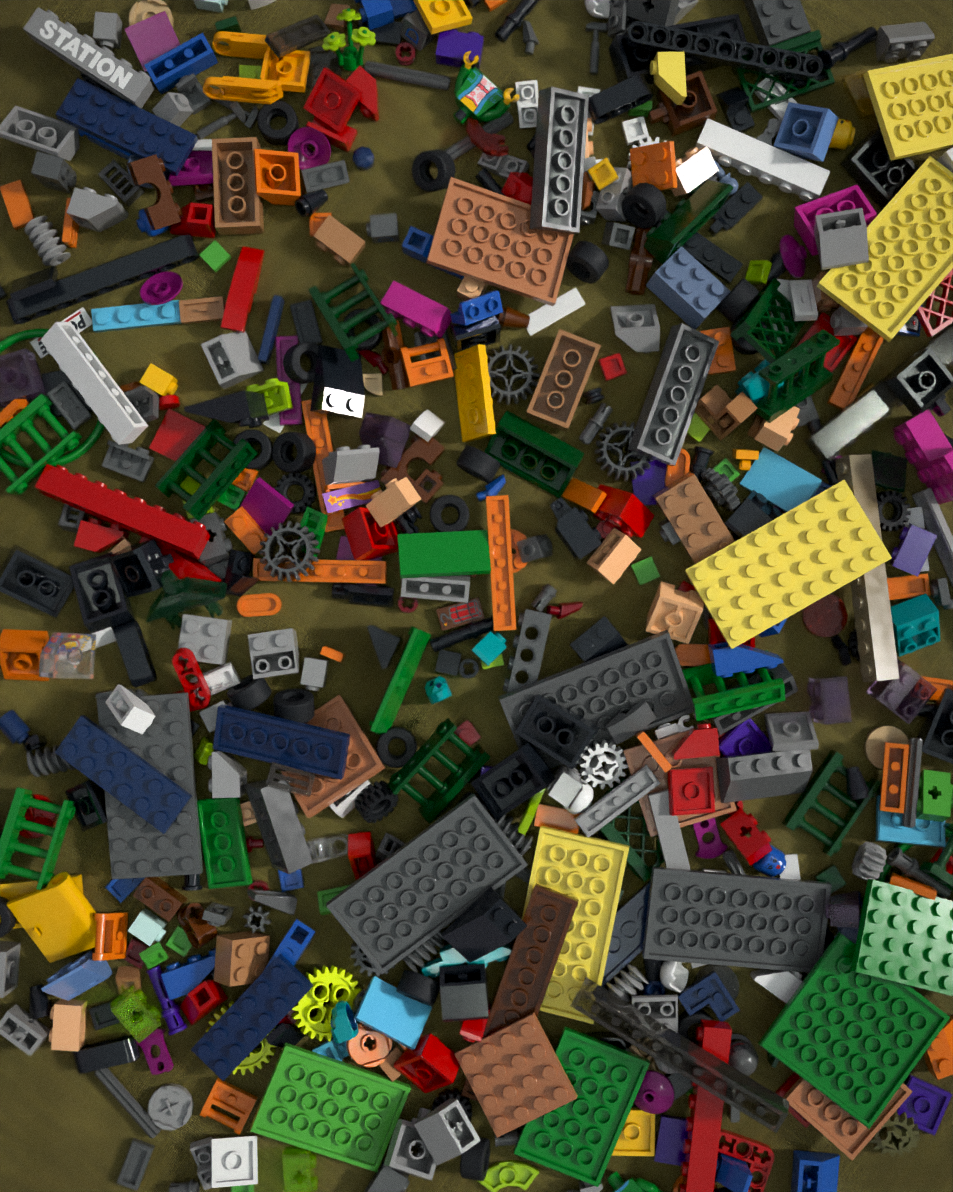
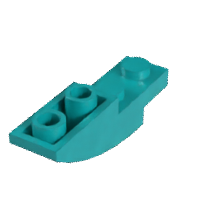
(452, 957)

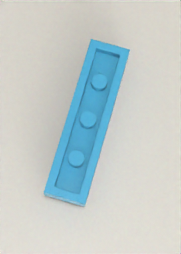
(135, 316)

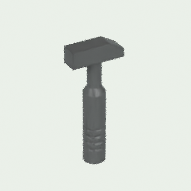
(595, 27)
(252, 117)
(223, 121)

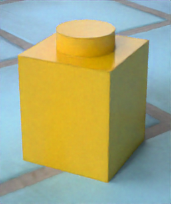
(159, 381)

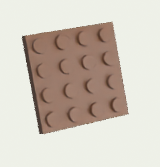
(639, 756)
(360, 764)
(516, 1075)
(835, 1122)

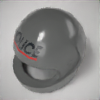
(743, 1055)

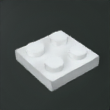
(234, 1161)

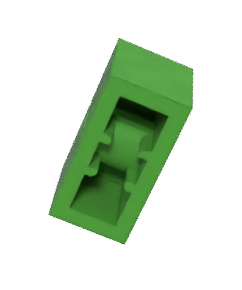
(938, 786)

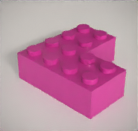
(929, 452)

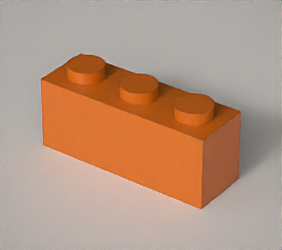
(894, 777)

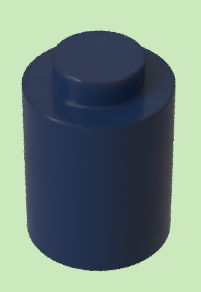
(14, 727)

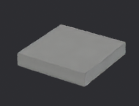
(791, 731)

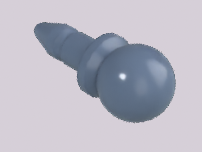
(726, 178)

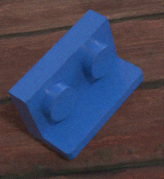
(478, 308)

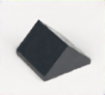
(385, 644)
(89, 804)

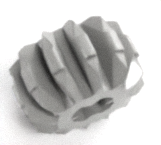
(869, 861)

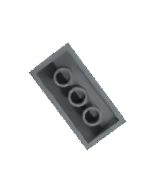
(763, 774)
(279, 826)

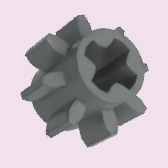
(257, 924)

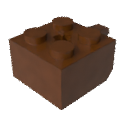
(684, 117)

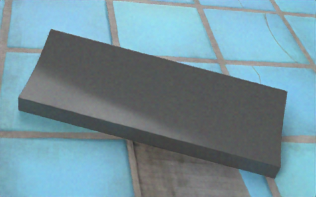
(559, 160)
(673, 394)

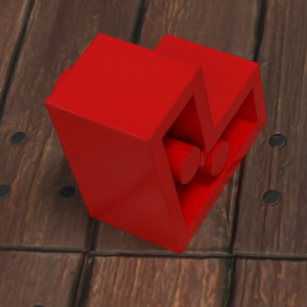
(624, 511)

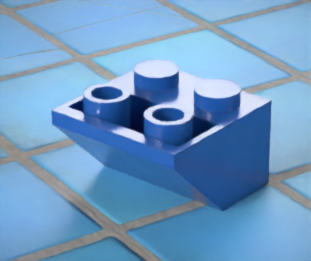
(814, 1172)

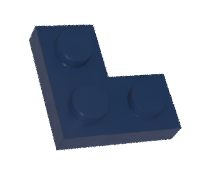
(709, 991)

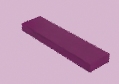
(294, 415)

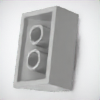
(40, 133)

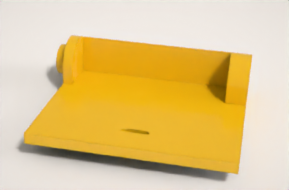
(57, 918)

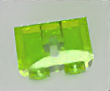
(137, 1025)
(299, 1159)

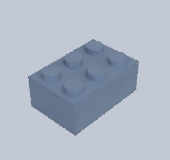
(687, 288)

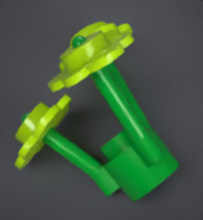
(350, 57)

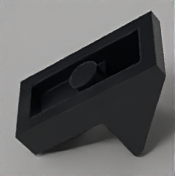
(735, 109)
(238, 573)

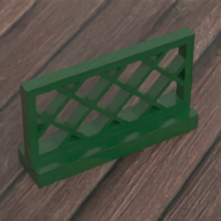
(802, 44)
(759, 312)
(634, 862)

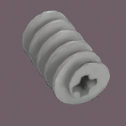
(45, 243)
(627, 983)

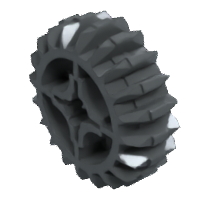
(519, 374)
(619, 469)
(282, 556)

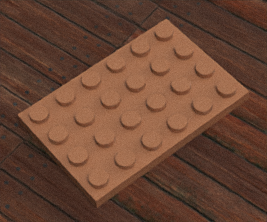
(492, 243)

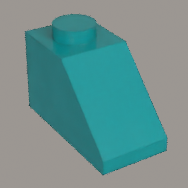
(490, 647)

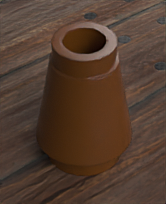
(512, 318)

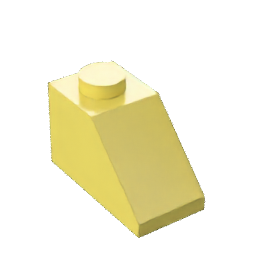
(670, 75)

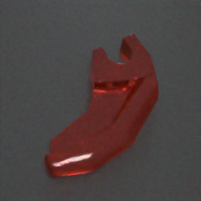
(484, 141)

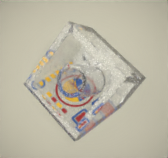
(68, 656)

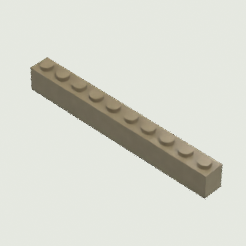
(870, 590)

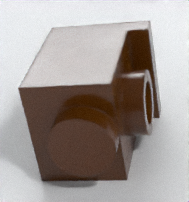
(427, 476)

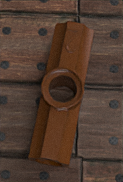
(639, 264)
(391, 357)

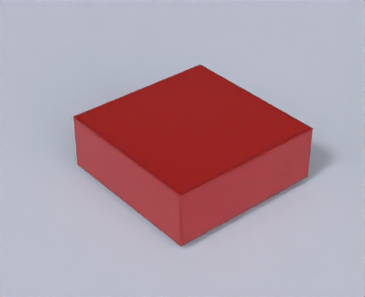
(612, 367)

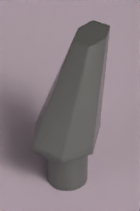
(529, 38)

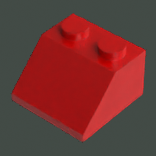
(367, 537)
(429, 1064)

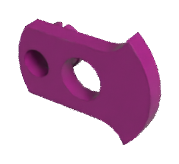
(712, 848)
(154, 1063)

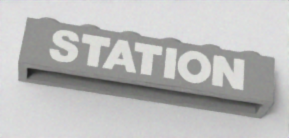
(89, 58)

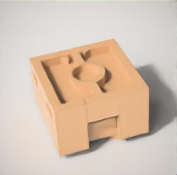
(674, 612)

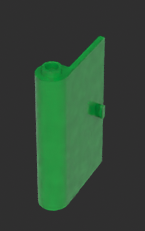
(400, 680)

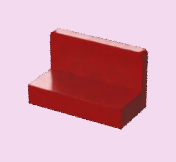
(341, 140)

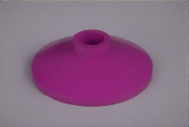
(300, 142)
(793, 256)
(161, 288)
(660, 1088)

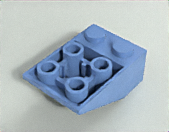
(77, 977)

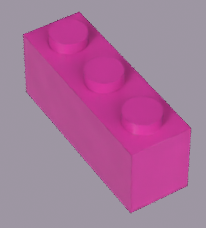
(416, 310)

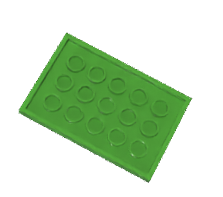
(330, 1107)

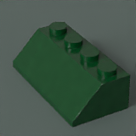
(687, 219)
(533, 454)

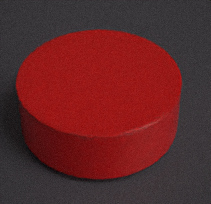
(169, 402)

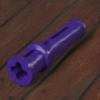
(170, 1010)

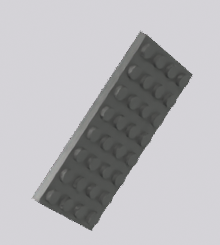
(610, 686)
(167, 745)
(426, 883)
(735, 920)

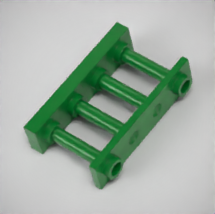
(24, 422)
(733, 700)
(17, 822)

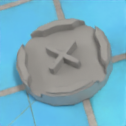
(170, 1106)

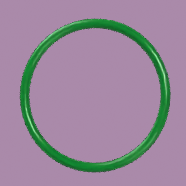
(78, 452)

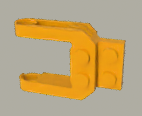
(276, 76)

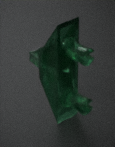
(183, 595)

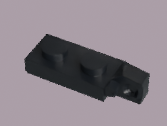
(735, 209)
(364, 594)

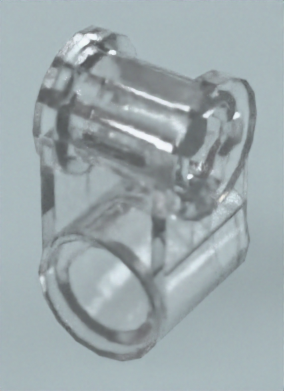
(324, 847)

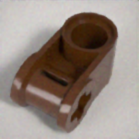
(195, 927)

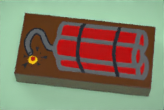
(460, 614)

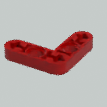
(191, 688)
(754, 1162)

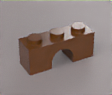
(164, 210)
(419, 450)

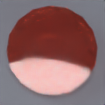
(825, 616)

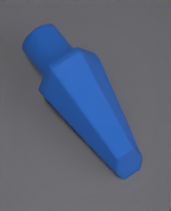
(492, 488)

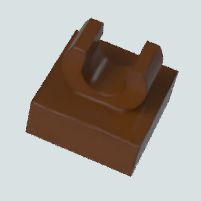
(203, 192)

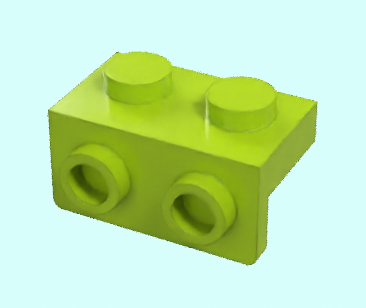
(276, 395)

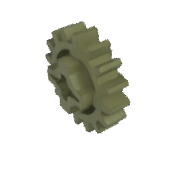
(897, 1135)

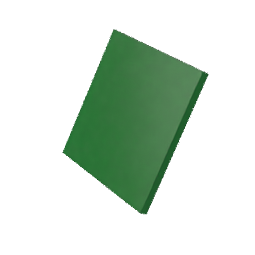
(853, 1033)

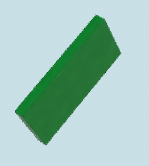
(443, 554)
(224, 842)

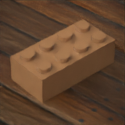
(235, 197)
(563, 380)
(693, 517)

